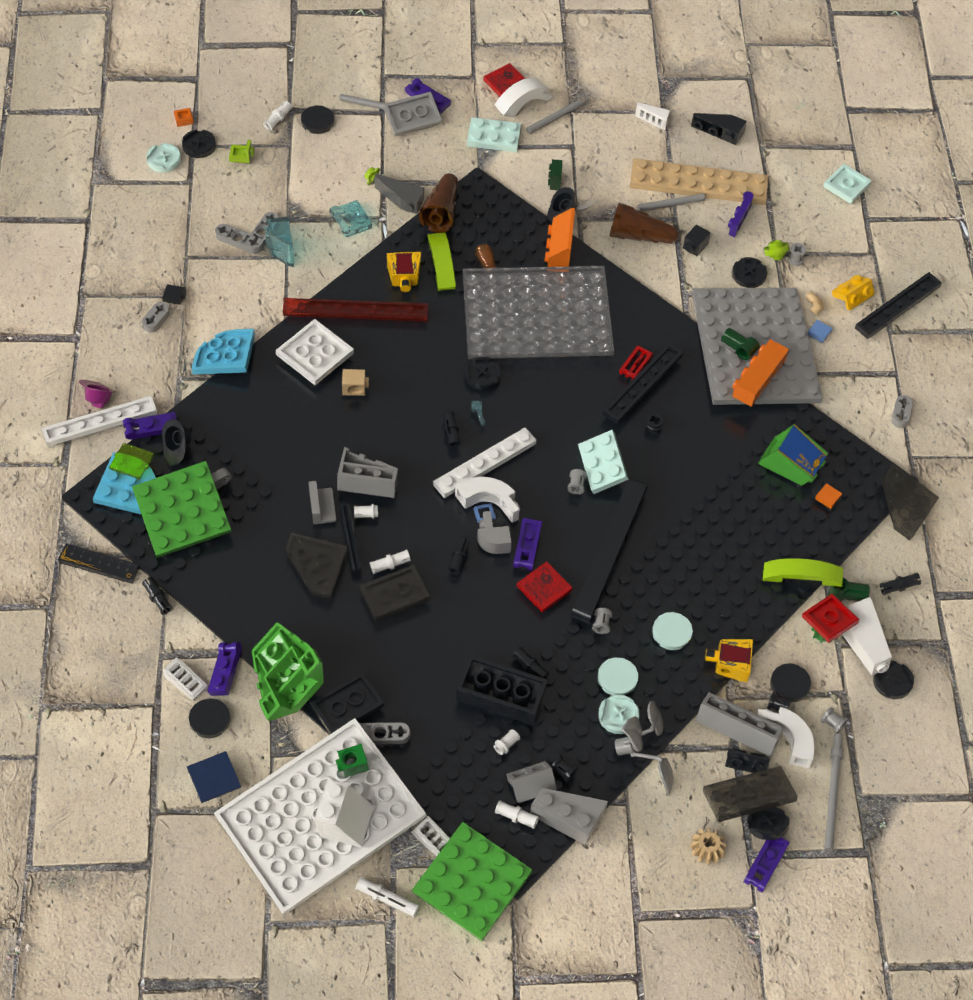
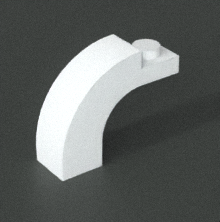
(519, 94)
(488, 490)
(796, 732)

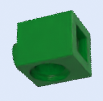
(354, 752)

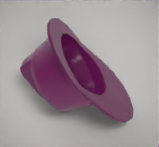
(96, 393)

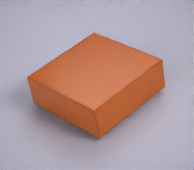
(183, 117)
(828, 496)

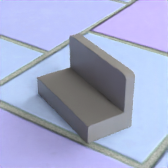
(322, 504)
(530, 780)

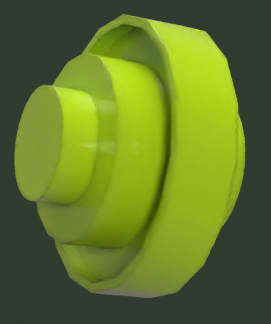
(776, 249)

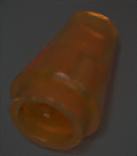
(485, 256)

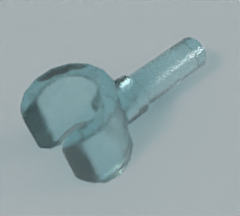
(476, 406)

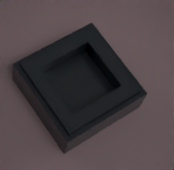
(173, 294)

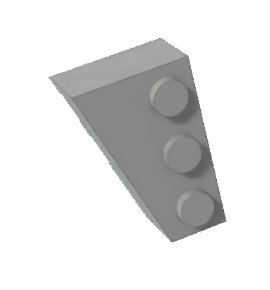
(365, 476)
(569, 813)

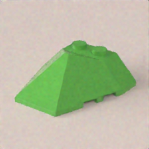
(286, 672)

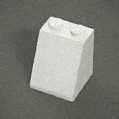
(343, 814)

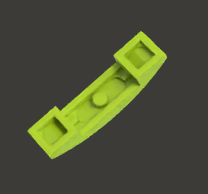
(442, 261)
(803, 569)

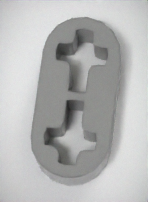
(158, 318)
(898, 410)
(221, 477)

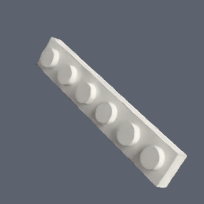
(98, 421)
(485, 461)

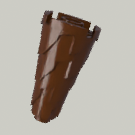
(440, 205)
(639, 226)

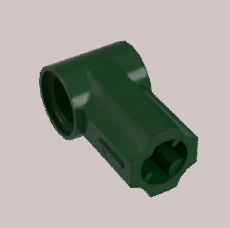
(744, 347)
(850, 591)

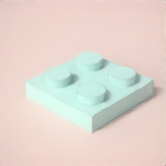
(847, 183)

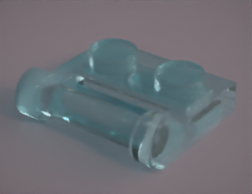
(355, 216)

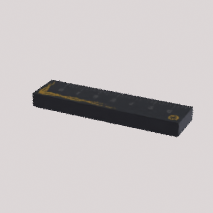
(98, 563)

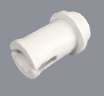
(366, 511)
(502, 746)

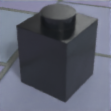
(696, 240)

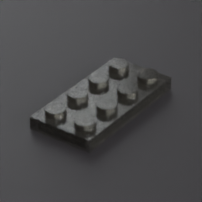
(749, 794)

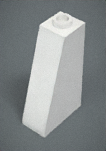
(868, 638)

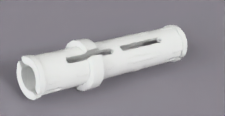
(364, 886)

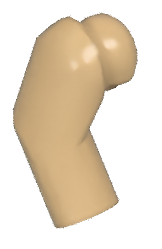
(816, 301)

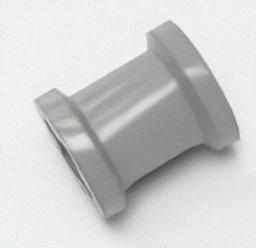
(797, 252)
(577, 481)
(602, 621)
(834, 720)

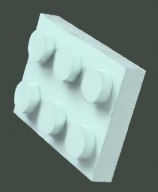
(493, 134)
(603, 461)

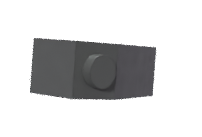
(402, 194)

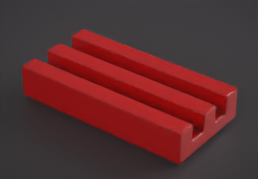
(629, 373)

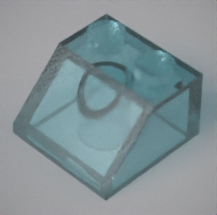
(280, 240)

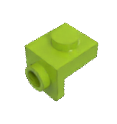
(242, 153)

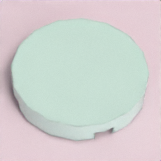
(163, 157)
(672, 631)
(617, 676)
(616, 711)

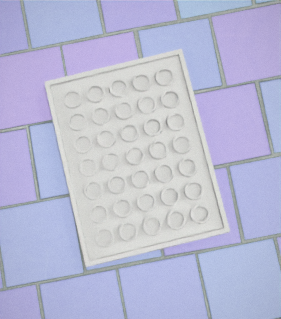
(277, 825)

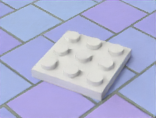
(314, 352)

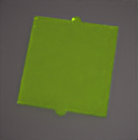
(131, 461)

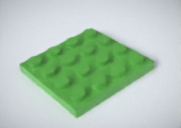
(181, 509)
(472, 881)

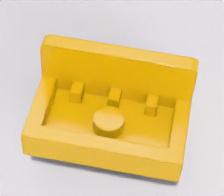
(854, 291)

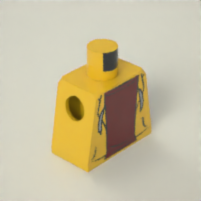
(404, 269)
(732, 658)

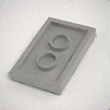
(412, 113)

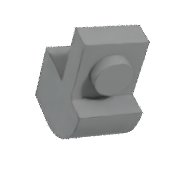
(493, 539)

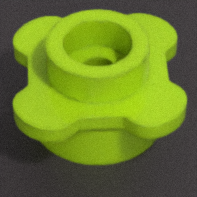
(370, 174)

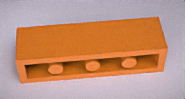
(760, 372)

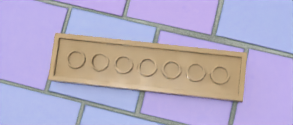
(697, 180)

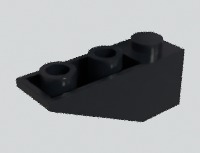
(720, 125)

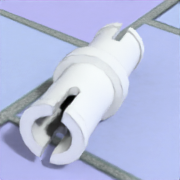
(277, 115)
(390, 561)
(517, 814)

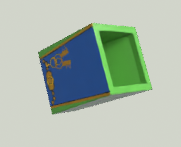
(794, 456)

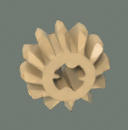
(716, 847)

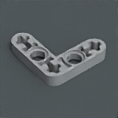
(248, 239)
(370, 729)

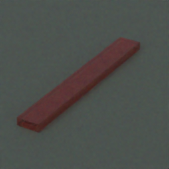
(355, 309)

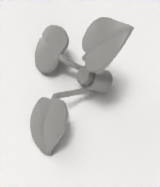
(634, 742)

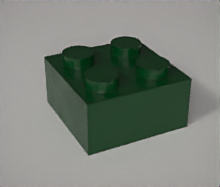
(555, 174)

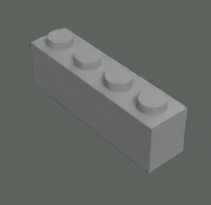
(739, 724)

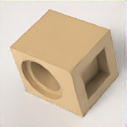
(354, 382)

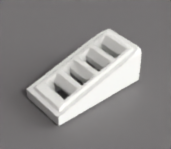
(656, 116)
(175, 670)
(433, 828)

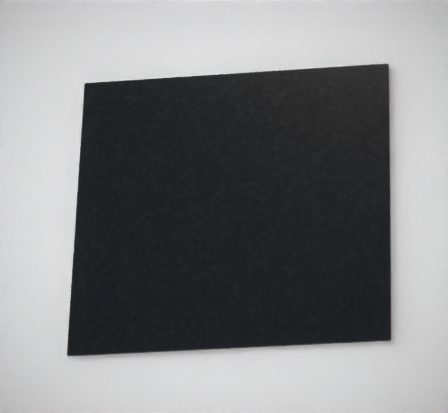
(690, 551)

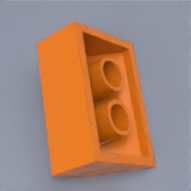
(561, 239)

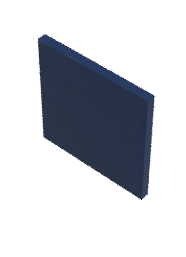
(213, 777)

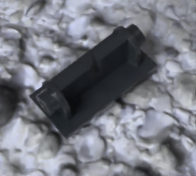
(746, 762)

